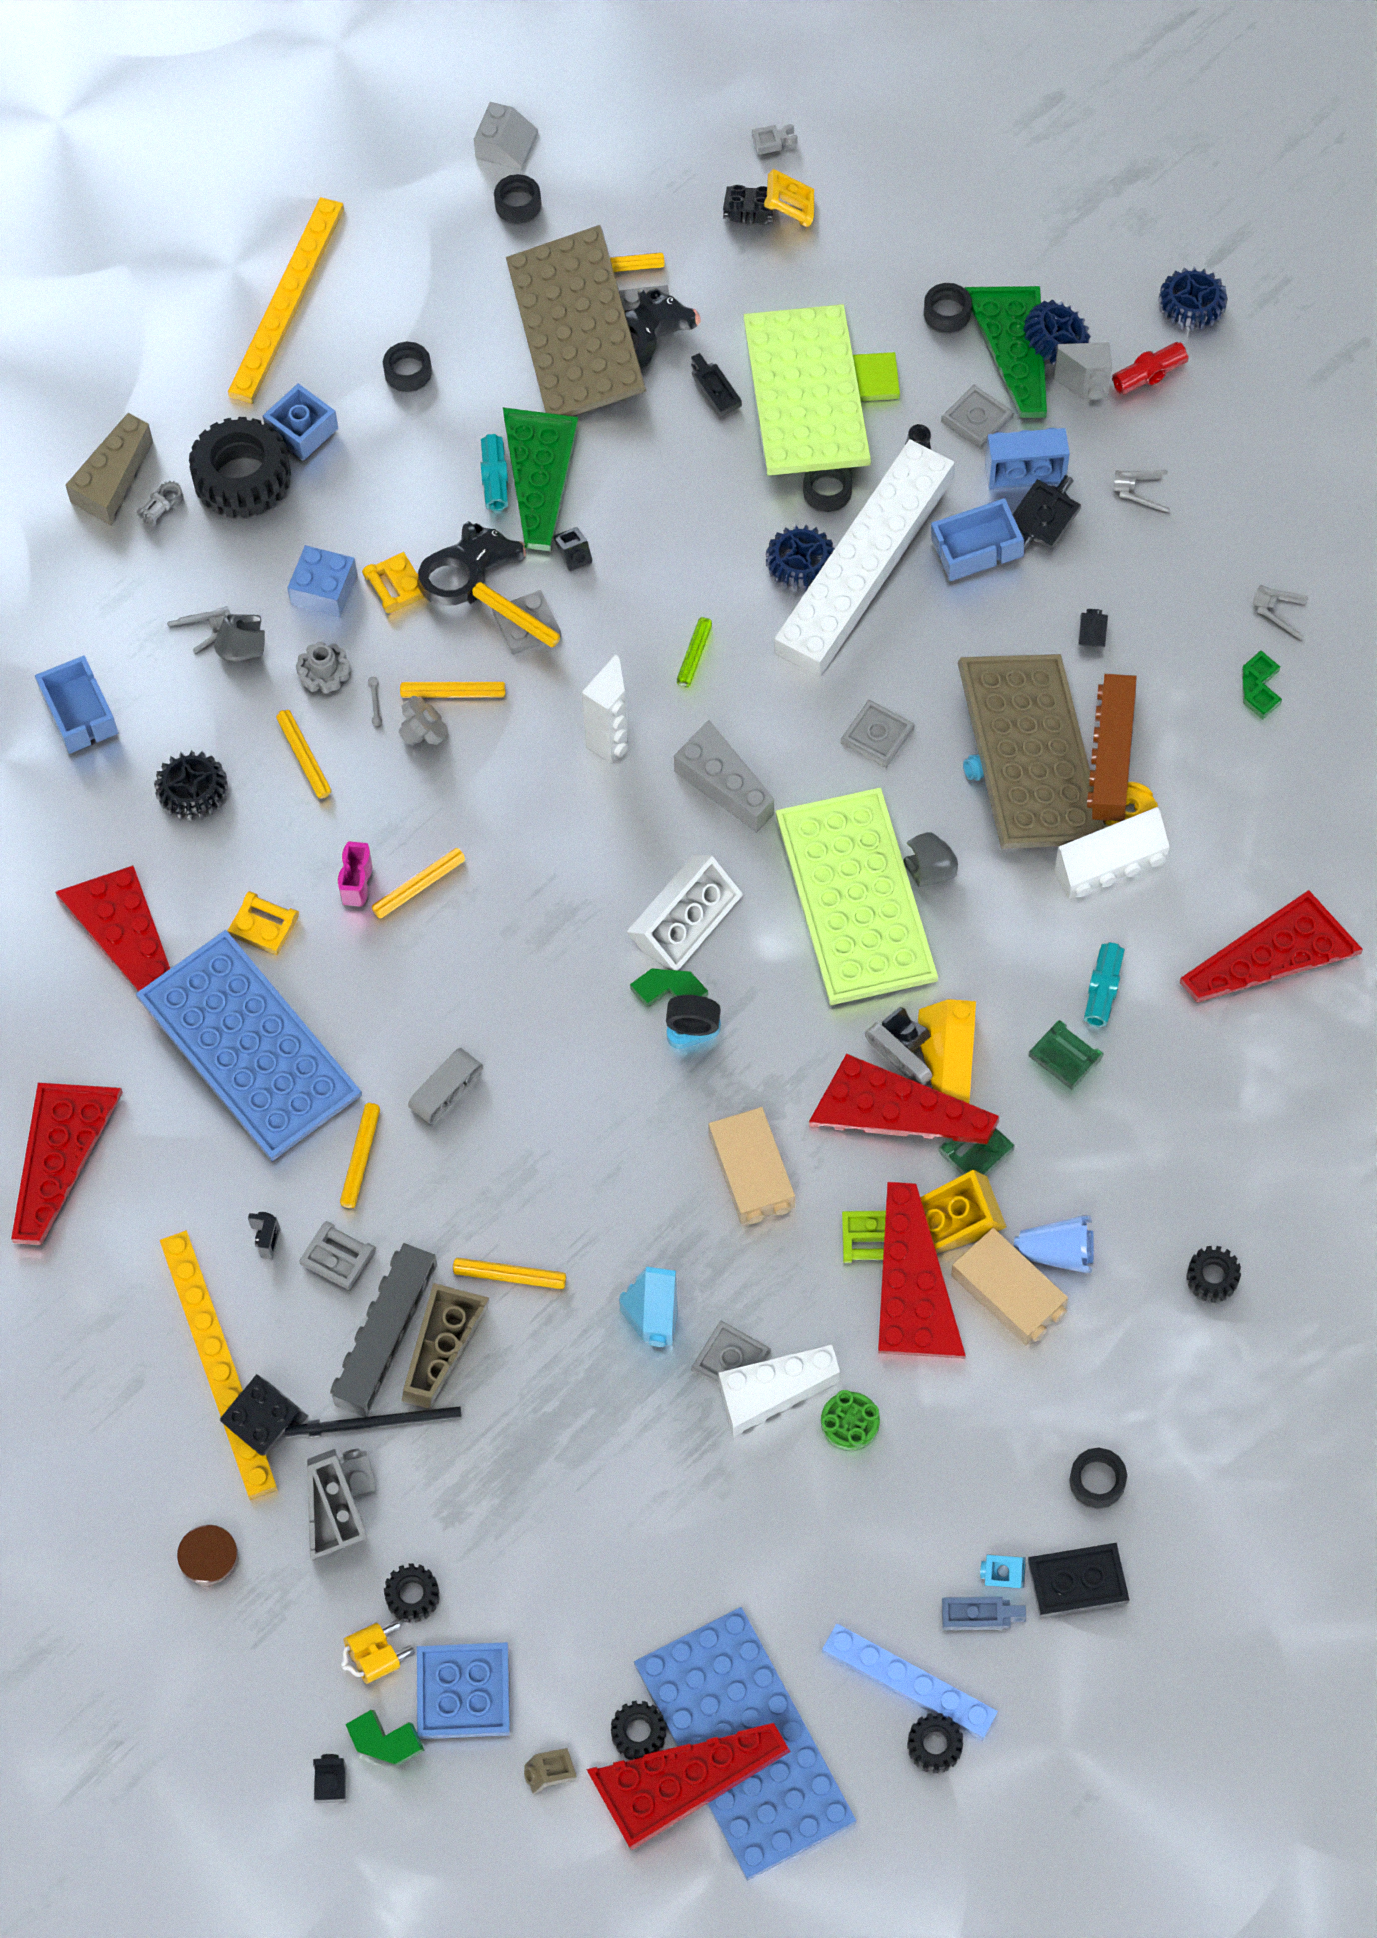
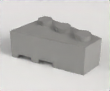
(331, 1506)

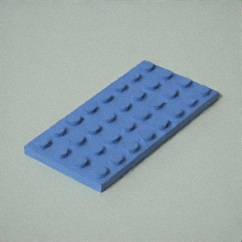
(249, 1045)
(724, 1684)

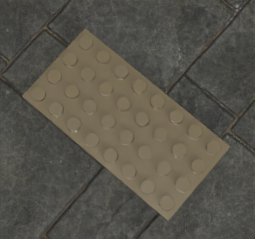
(575, 323)
(1029, 749)

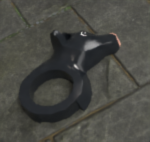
(655, 317)
(474, 553)

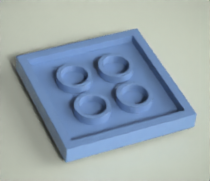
(463, 1690)

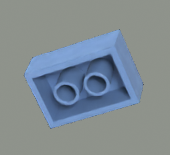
(1025, 456)

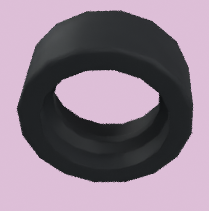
(515, 183)
(947, 291)
(407, 382)
(831, 502)
(693, 1015)
(1103, 1456)

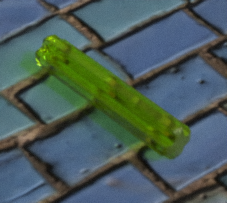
(694, 652)

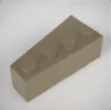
(111, 469)
(443, 1335)

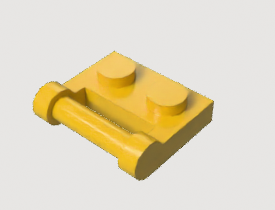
(793, 192)
(402, 578)
(260, 931)

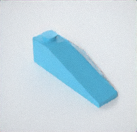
(652, 1306)

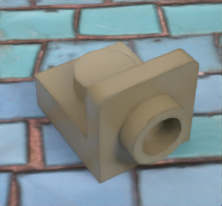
(549, 1769)

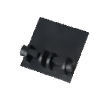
(744, 200)

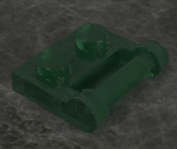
(1060, 1060)
(980, 1157)

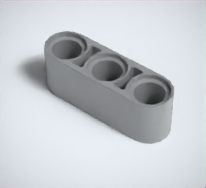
(445, 1086)

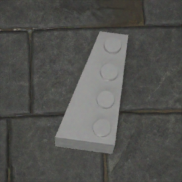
(723, 776)

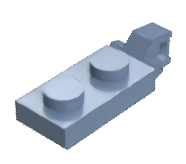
(980, 1613)

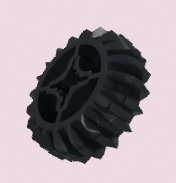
(176, 792)

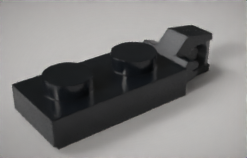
(715, 386)

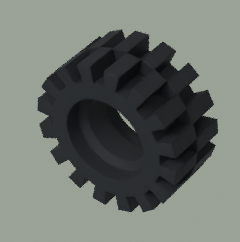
(1218, 1258)
(411, 1610)
(638, 1712)
(948, 1730)

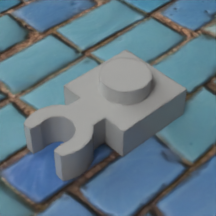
(770, 139)

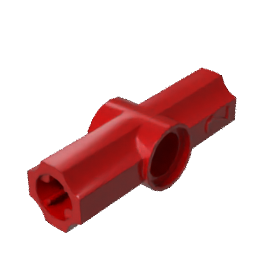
(1150, 368)

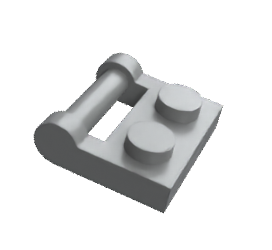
(334, 1263)

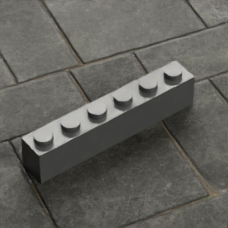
(384, 1329)

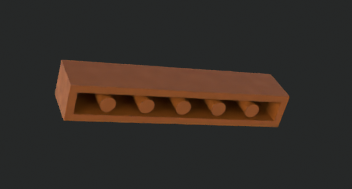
(1114, 747)

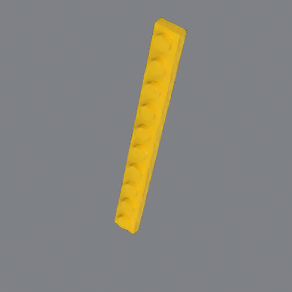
(285, 300)
(214, 1355)

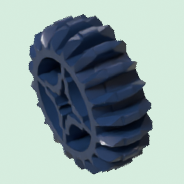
(1190, 304)
(1053, 325)
(805, 549)

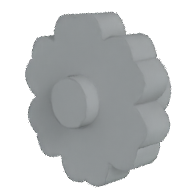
(323, 667)
(421, 723)

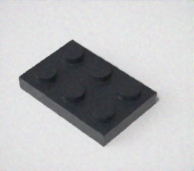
(1078, 1580)

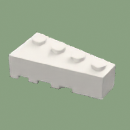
(775, 1385)

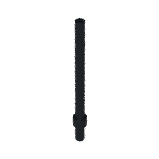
(316, 1428)

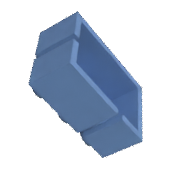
(977, 539)
(76, 704)

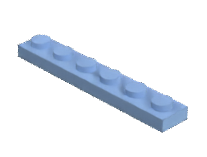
(909, 1681)

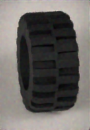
(238, 440)

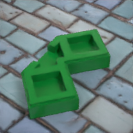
(1255, 692)
(659, 982)
(393, 1748)

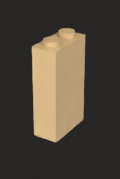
(751, 1166)
(1010, 1287)

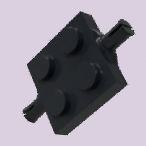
(1046, 513)

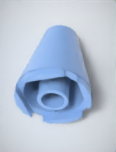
(1059, 1244)

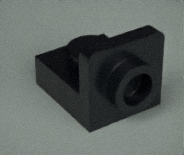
(574, 548)
(1093, 628)
(905, 1030)
(267, 1232)
(330, 1779)

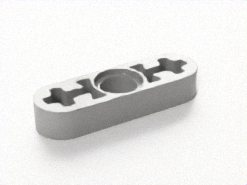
(897, 1054)

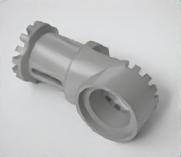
(159, 503)

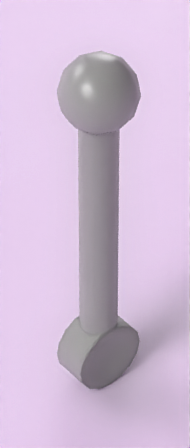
(373, 684)

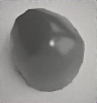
(240, 637)
(932, 860)

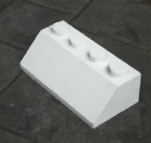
(606, 713)
(1112, 854)
(685, 912)

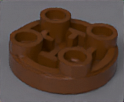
(207, 1555)

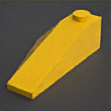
(950, 1047)

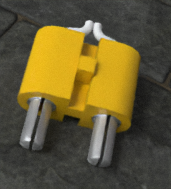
(372, 1652)

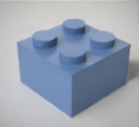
(302, 421)
(322, 581)

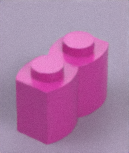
(355, 873)

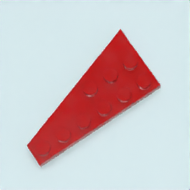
(119, 923)
(1284, 944)
(890, 1104)
(60, 1140)
(914, 1297)
(675, 1782)

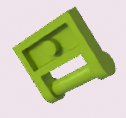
(862, 1227)

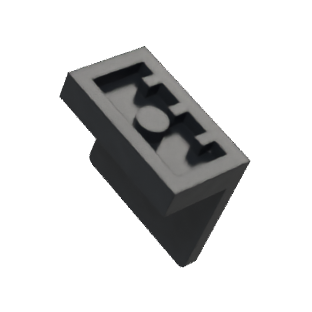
(261, 1415)

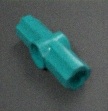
(494, 472)
(1104, 984)

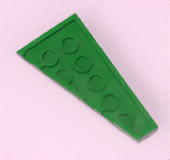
(1001, 320)
(540, 463)

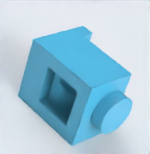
(1016, 1573)

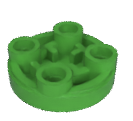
(850, 1420)

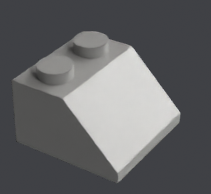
(504, 136)
(1084, 369)

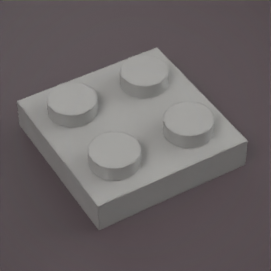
(517, 637)

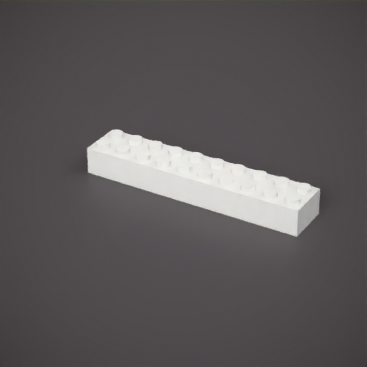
(864, 558)

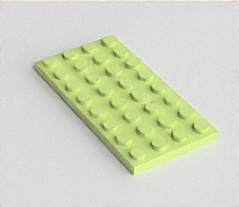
(806, 390)
(856, 896)

